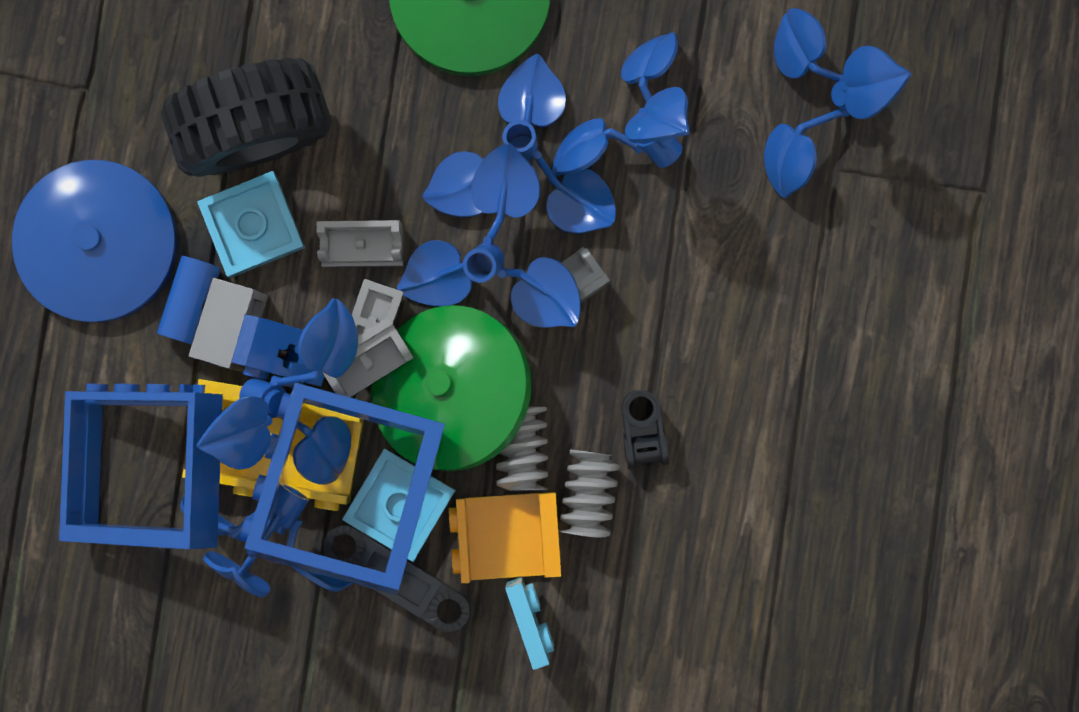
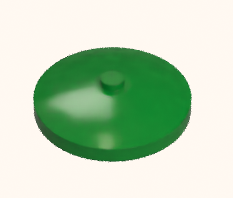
(470, 34)
(461, 374)

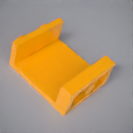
(506, 536)

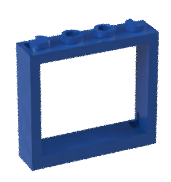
(278, 451)
(83, 464)

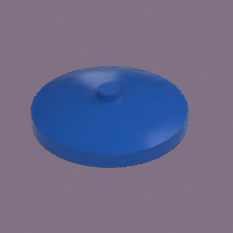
(94, 241)

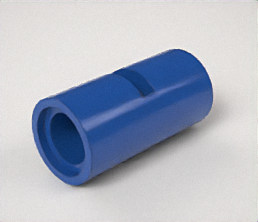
(187, 299)

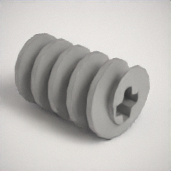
(523, 456)
(589, 494)

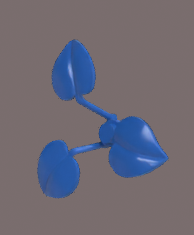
(863, 90)
(536, 98)
(649, 130)
(438, 278)
(241, 432)
(284, 515)

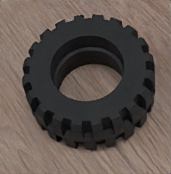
(245, 116)

